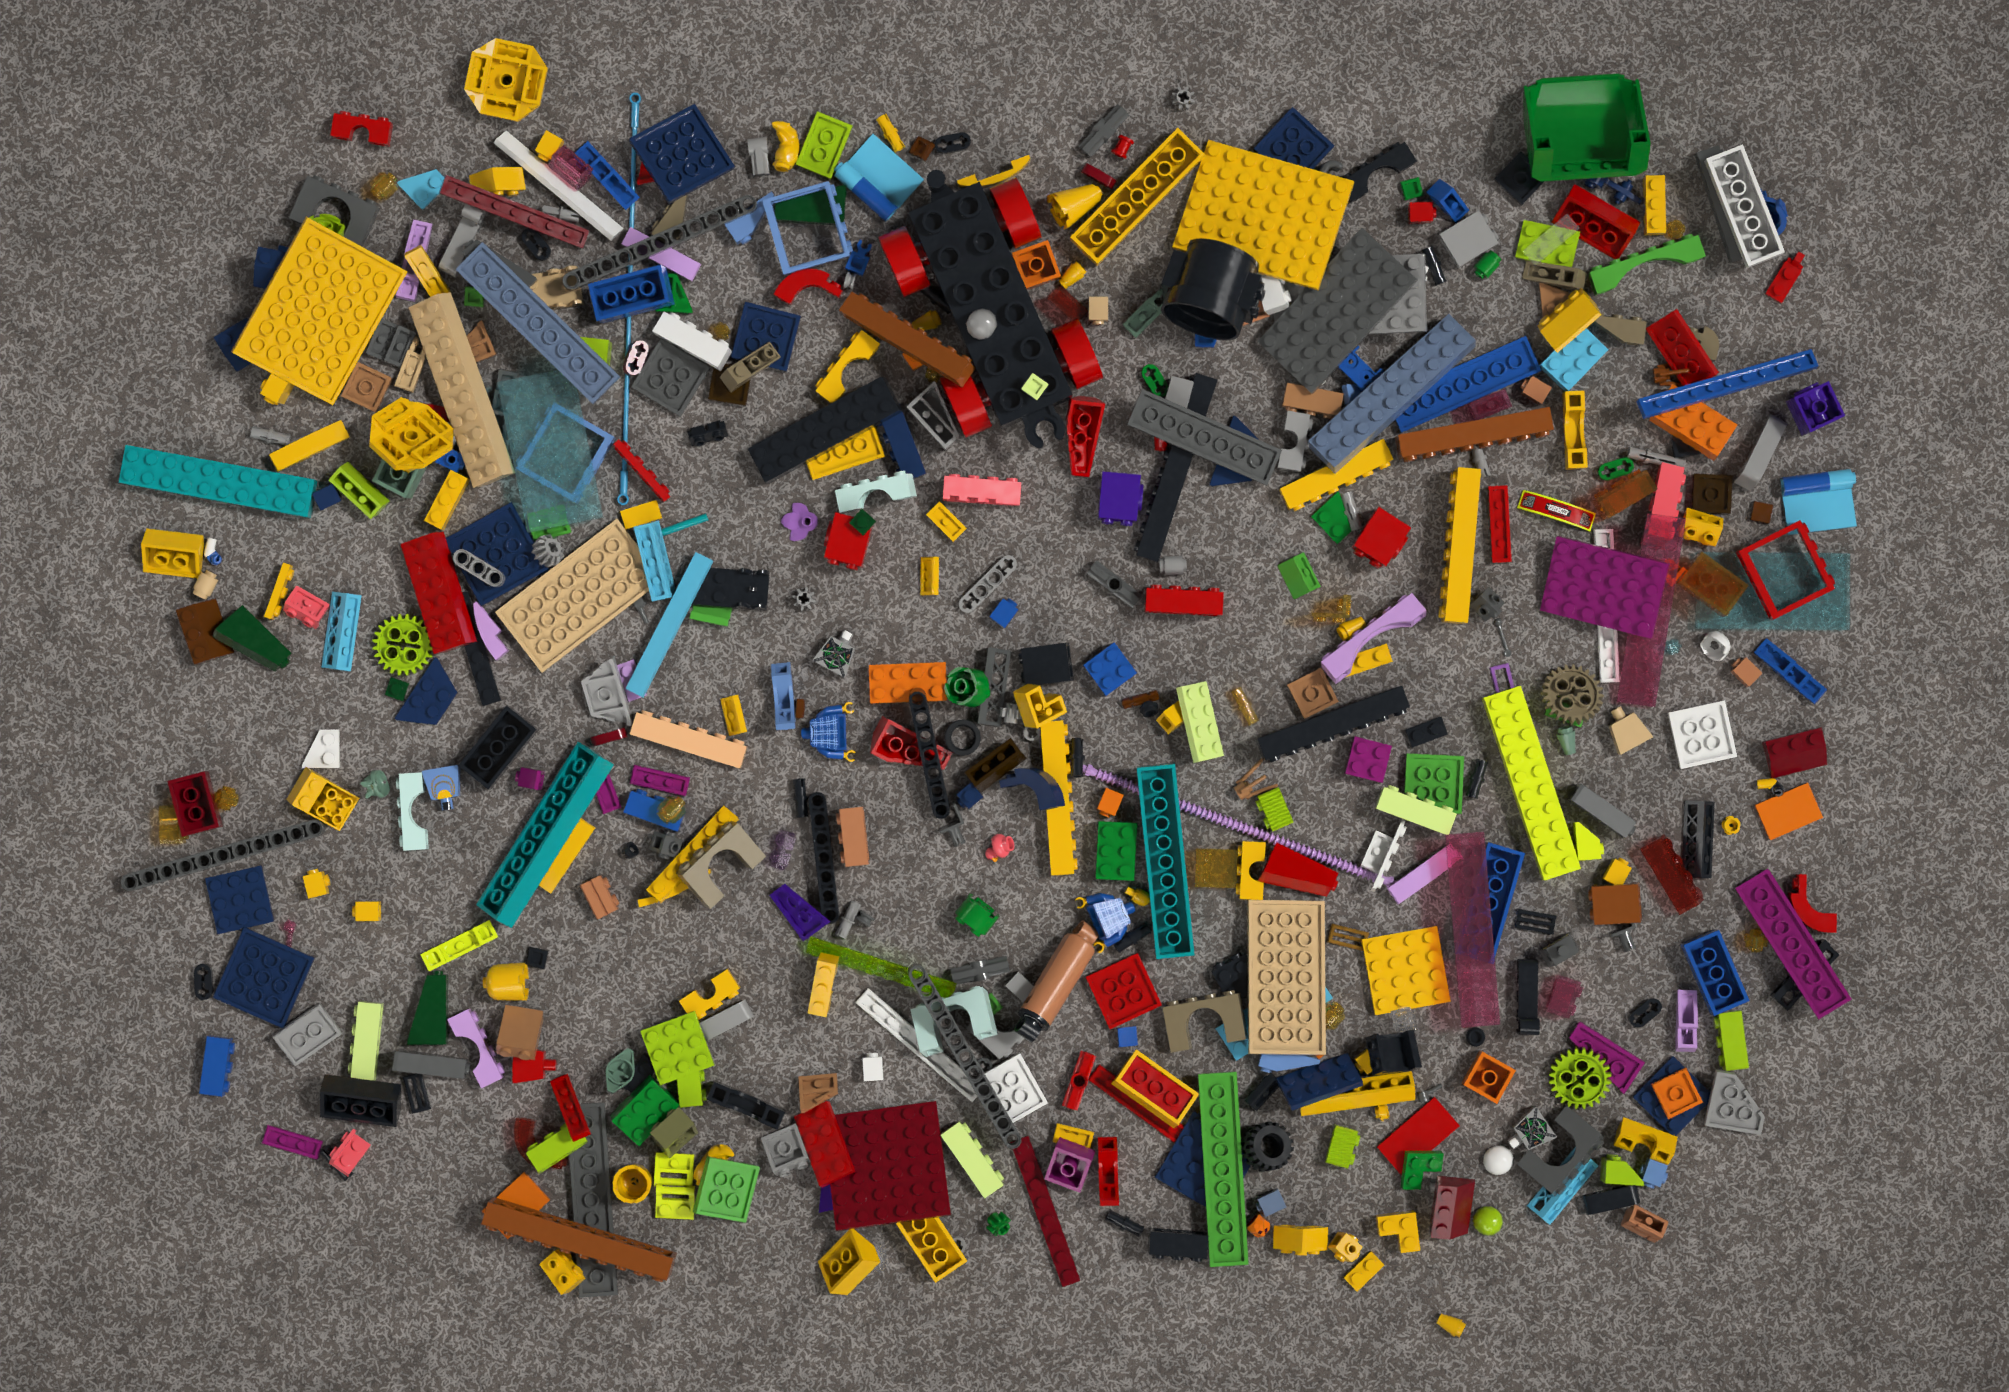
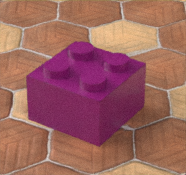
(1368, 759)
(1069, 1164)

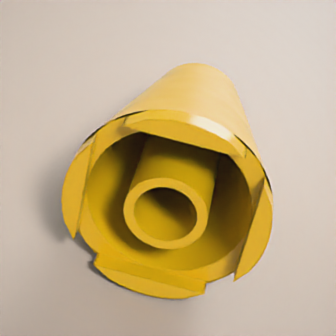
(1073, 203)

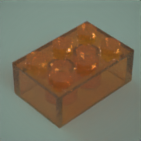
(1623, 494)
(1712, 584)

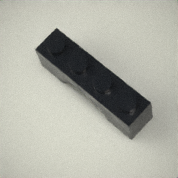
(1398, 159)
(746, 1104)

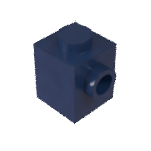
(969, 796)

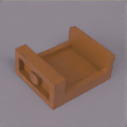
(1615, 903)

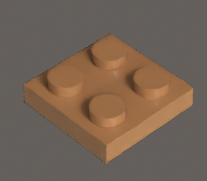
(366, 387)
(1312, 693)

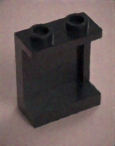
(1046, 664)
(1393, 1053)

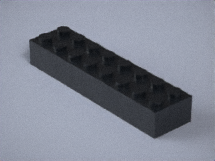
(825, 430)
(1335, 722)

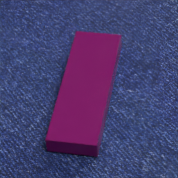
(660, 780)
(292, 1142)

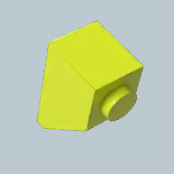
(1586, 843)

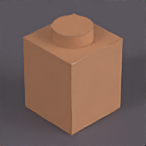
(1535, 390)
(1745, 671)

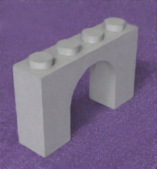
(1001, 1043)

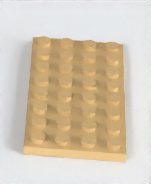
(577, 596)
(1286, 977)

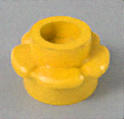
(1731, 820)
(1382, 1112)

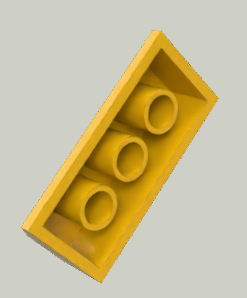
(932, 1246)

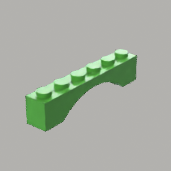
(1685, 252)

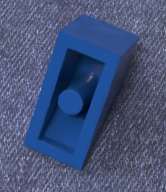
(1448, 200)

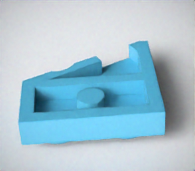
(423, 187)

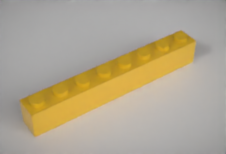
(1058, 819)

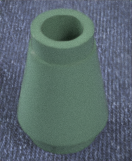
(1566, 737)

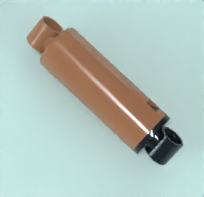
(1056, 981)

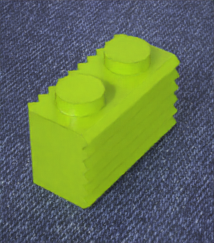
(1274, 809)
(1341, 1146)

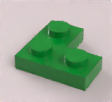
(1416, 1163)

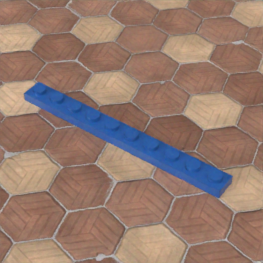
(1727, 383)

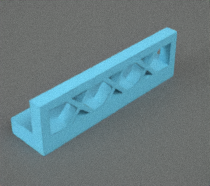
(655, 560)
(344, 631)
(1556, 1204)

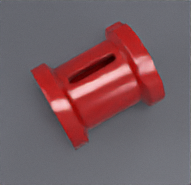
(1122, 146)

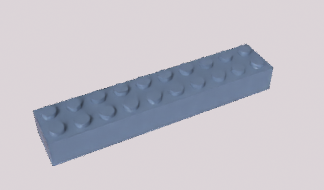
(1392, 393)

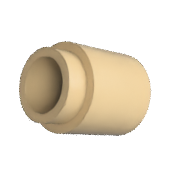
(205, 584)

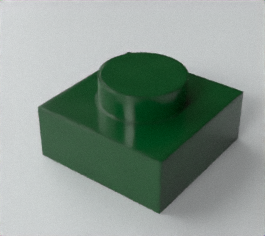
(862, 522)
(397, 689)

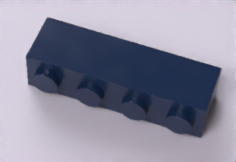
(903, 446)

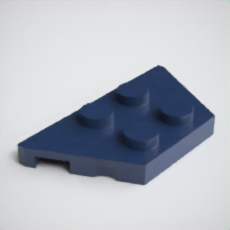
(1223, 475)
(429, 697)

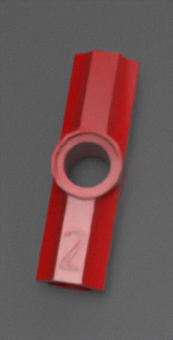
(1074, 1092)

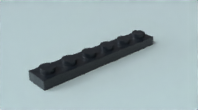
(480, 662)

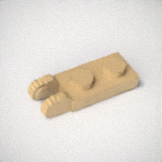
(411, 368)

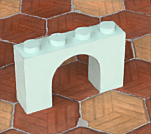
(975, 1002)

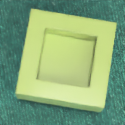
(1034, 386)

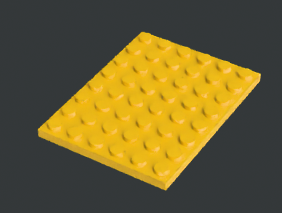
(1268, 209)
(319, 311)

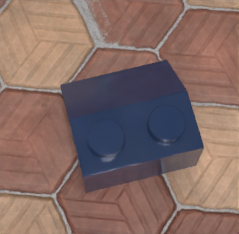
(265, 265)
(226, 342)

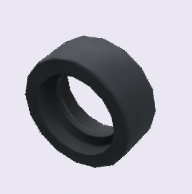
(948, 740)

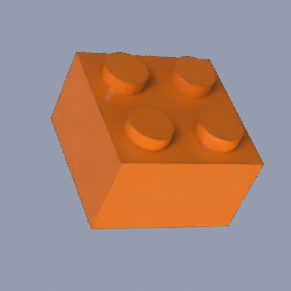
(1036, 265)
(1488, 1076)

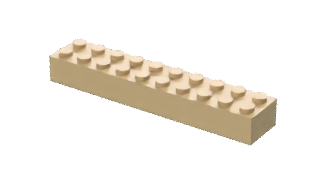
(461, 389)

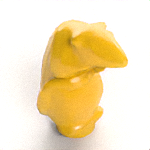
(788, 148)
(719, 1151)

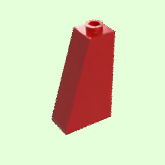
(1297, 872)

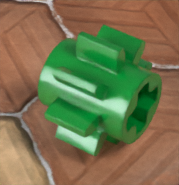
(998, 1223)

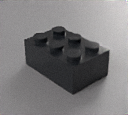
(1178, 1244)

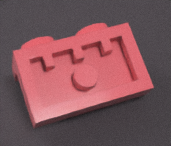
(305, 607)
(349, 1152)

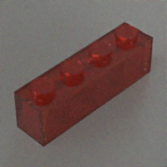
(1672, 874)

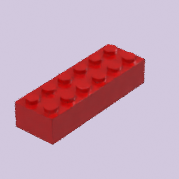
(438, 592)

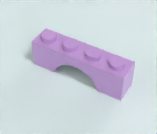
(466, 1025)

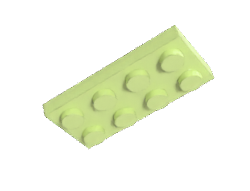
(1199, 721)

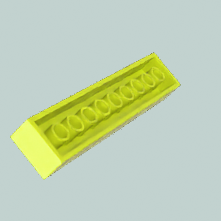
(1531, 783)

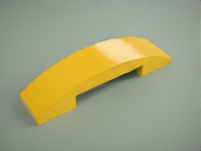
(1017, 165)

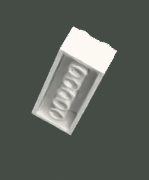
(1744, 206)

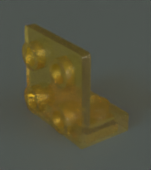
(1343, 606)
(1216, 868)

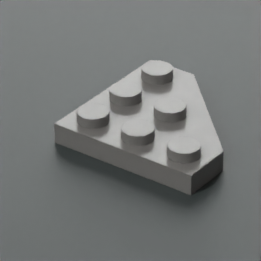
(1732, 1106)

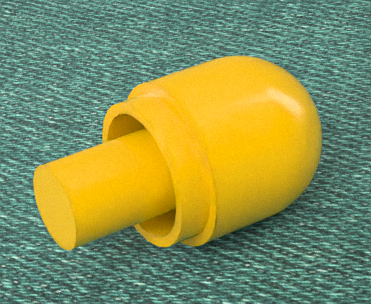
(1138, 896)

